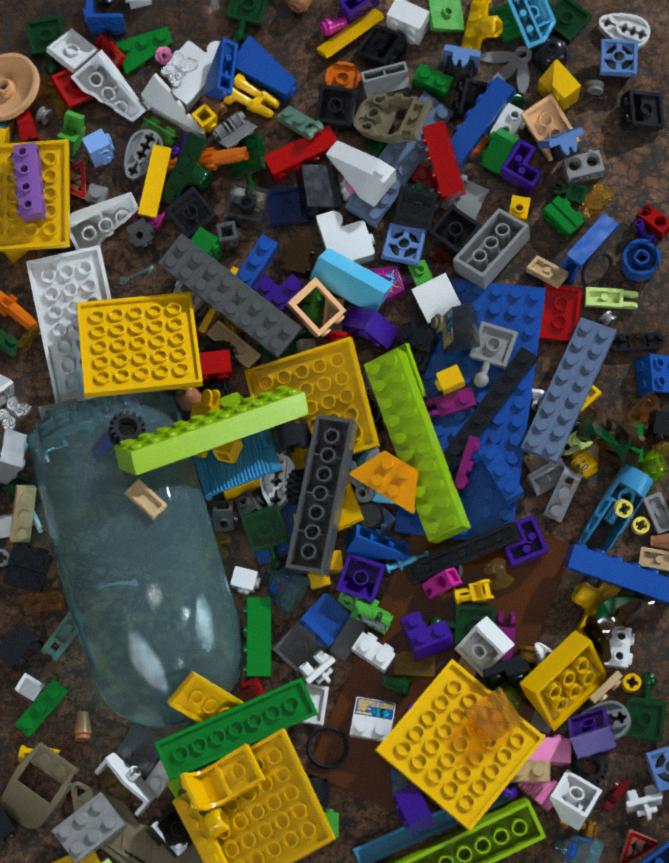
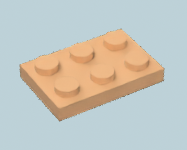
(545, 120)

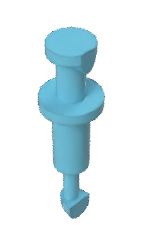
(402, 563)

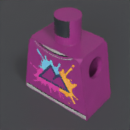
(392, 274)

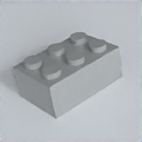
(89, 828)

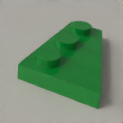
(143, 48)

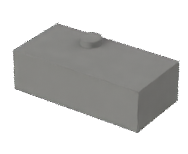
(491, 248)

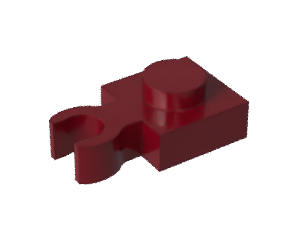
(617, 791)

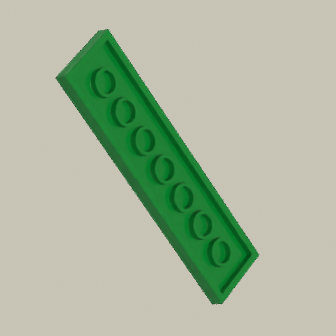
(235, 727)

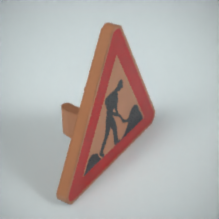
(78, 180)
(635, 845)

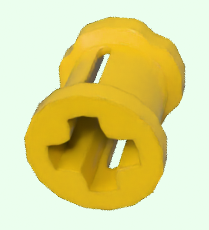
(636, 680)

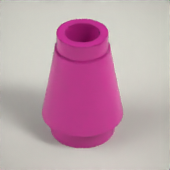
(332, 25)

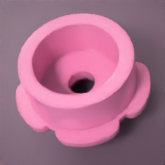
(160, 51)

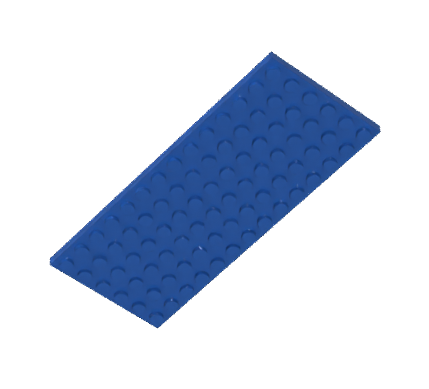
(511, 308)

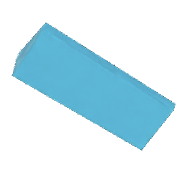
(351, 280)

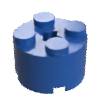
(649, 256)

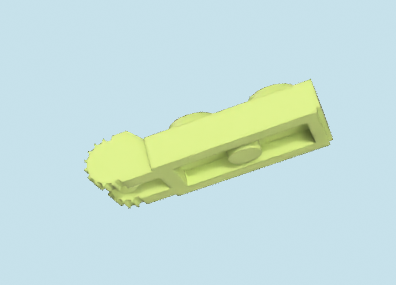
(609, 298)

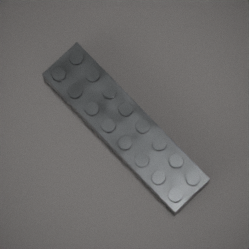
(229, 296)
(322, 495)

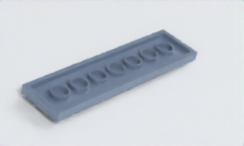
(405, 159)
(568, 390)

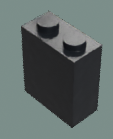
(318, 189)

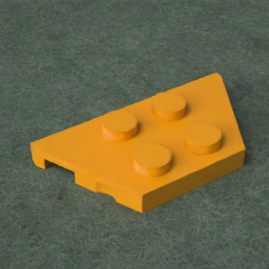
(390, 478)

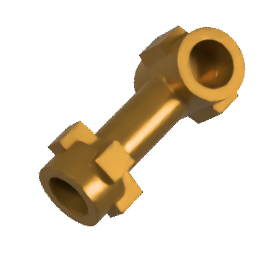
(589, 827)

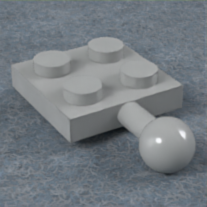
(494, 349)

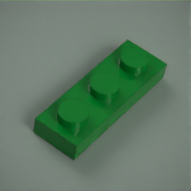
(41, 708)

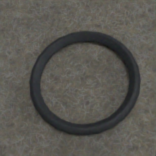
(588, 262)
(328, 728)

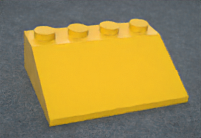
(565, 679)

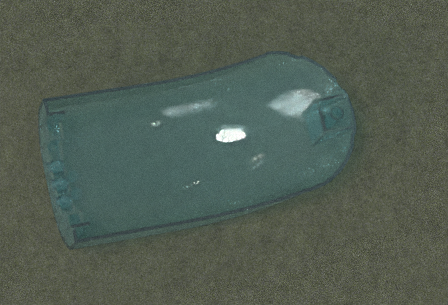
(139, 590)

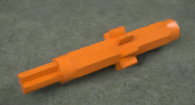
(212, 158)
(10, 306)

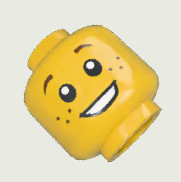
(585, 463)

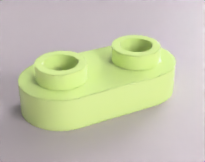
(575, 444)

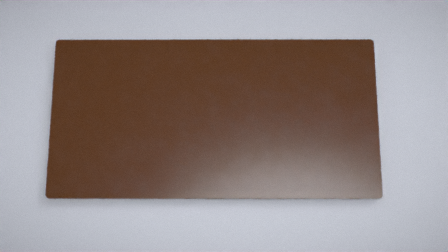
(529, 596)

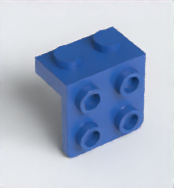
(102, 22)
(652, 374)
(325, 620)

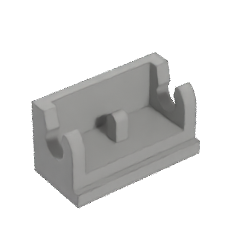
(545, 477)

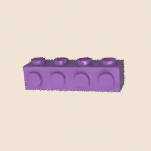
(29, 182)

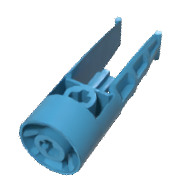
(633, 485)

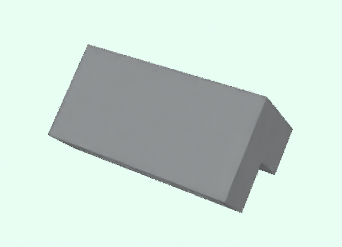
(386, 80)

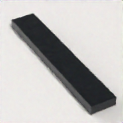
(463, 552)

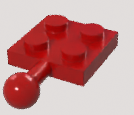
(69, 90)

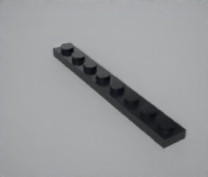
(490, 406)

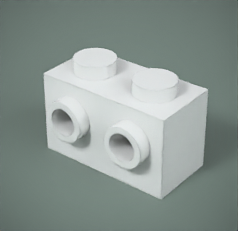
(510, 120)
(620, 648)
(374, 652)

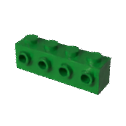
(258, 637)

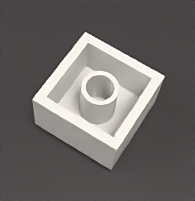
(408, 20)

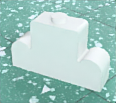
(193, 84)
(348, 240)

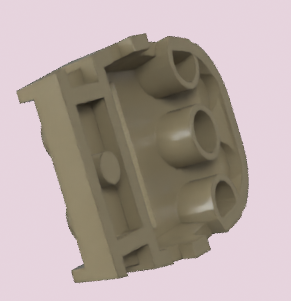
(379, 112)
(27, 806)

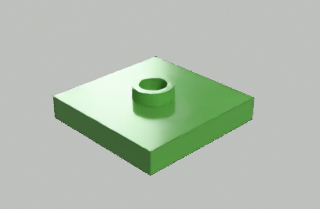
(445, 16)

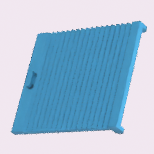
(255, 461)

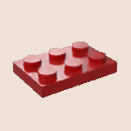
(560, 313)

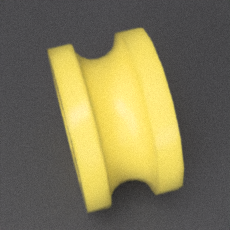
(618, 504)
(636, 521)

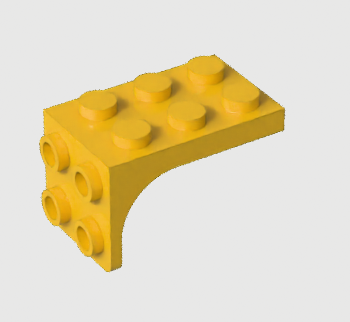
(223, 780)

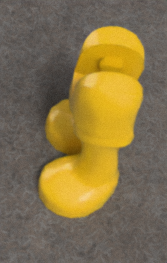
(255, 105)

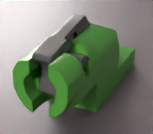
(366, 612)

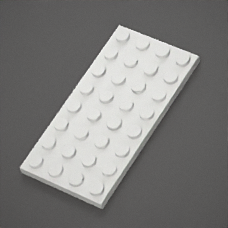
(56, 288)

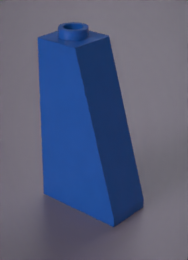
(264, 70)
(587, 246)

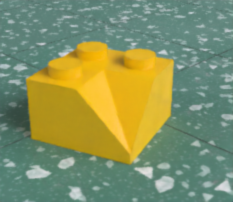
(561, 85)

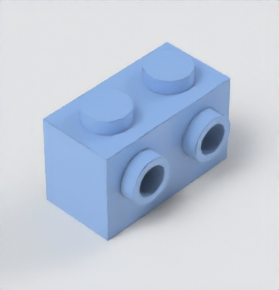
(99, 147)

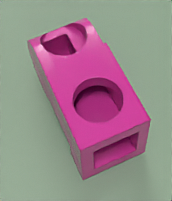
(441, 583)

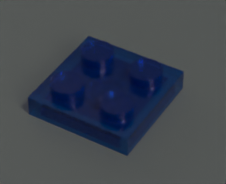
(285, 207)

